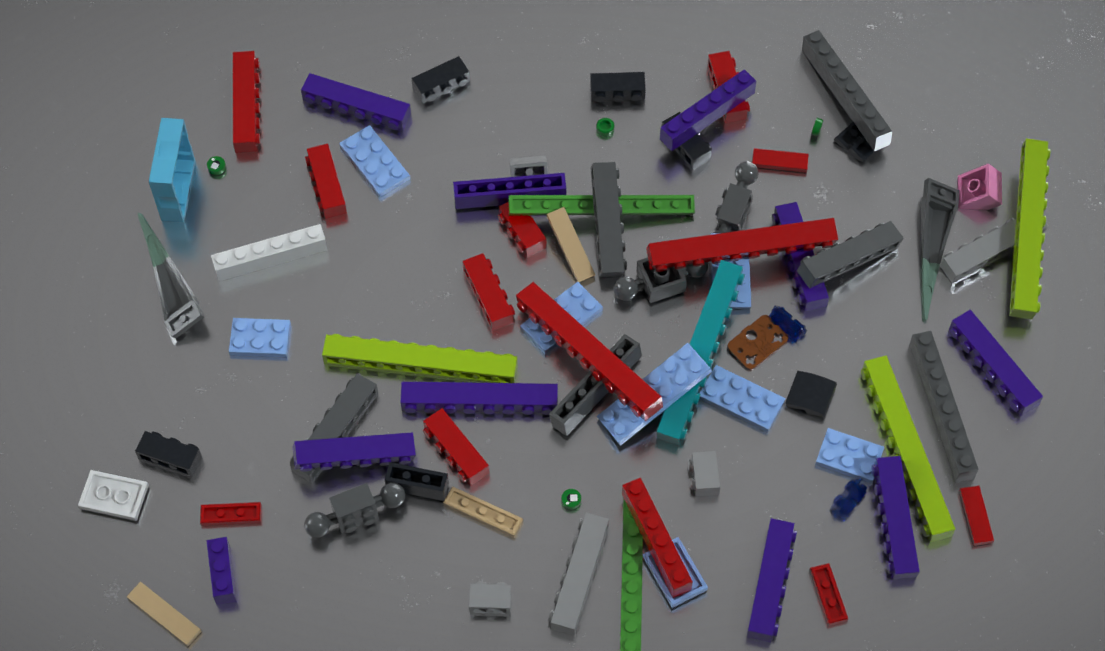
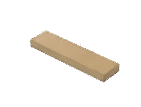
(570, 245)
(483, 512)
(164, 614)

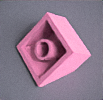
(980, 188)

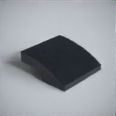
(854, 143)
(811, 393)

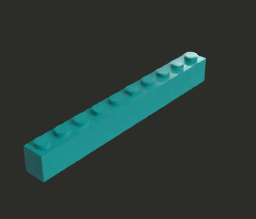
(704, 342)

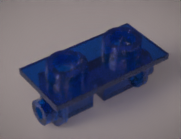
(783, 319)
(843, 502)

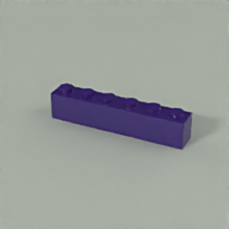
(356, 102)
(707, 110)
(497, 190)
(810, 298)
(995, 363)
(353, 451)
(896, 518)
(770, 580)

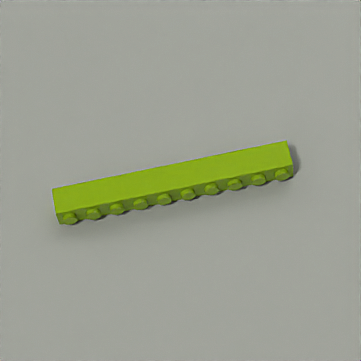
(1028, 230)
(419, 359)
(906, 443)

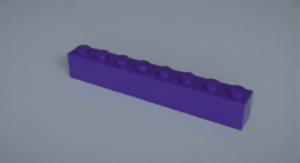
(478, 397)

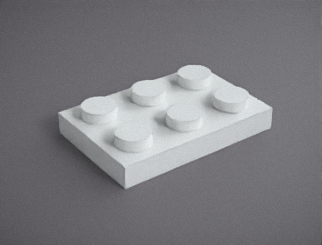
(113, 495)

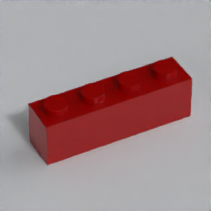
(722, 69)
(326, 181)
(488, 292)
(456, 447)

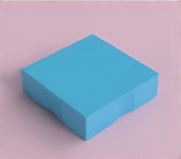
(172, 170)

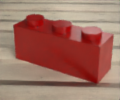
(523, 230)

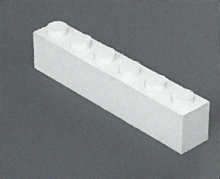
(269, 252)

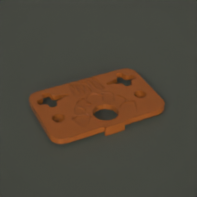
(761, 345)

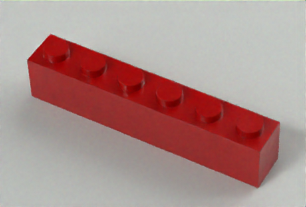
(245, 101)
(657, 538)

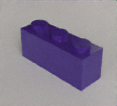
(221, 571)

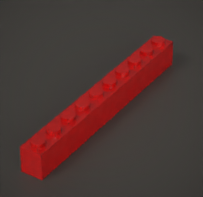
(742, 244)
(589, 351)

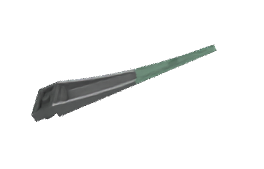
(937, 215)
(178, 301)

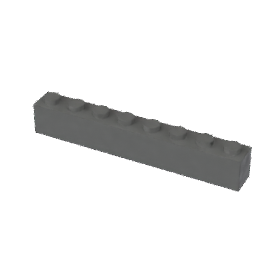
(847, 90)
(943, 407)

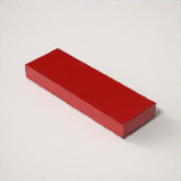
(780, 160)
(230, 514)
(976, 515)
(828, 594)

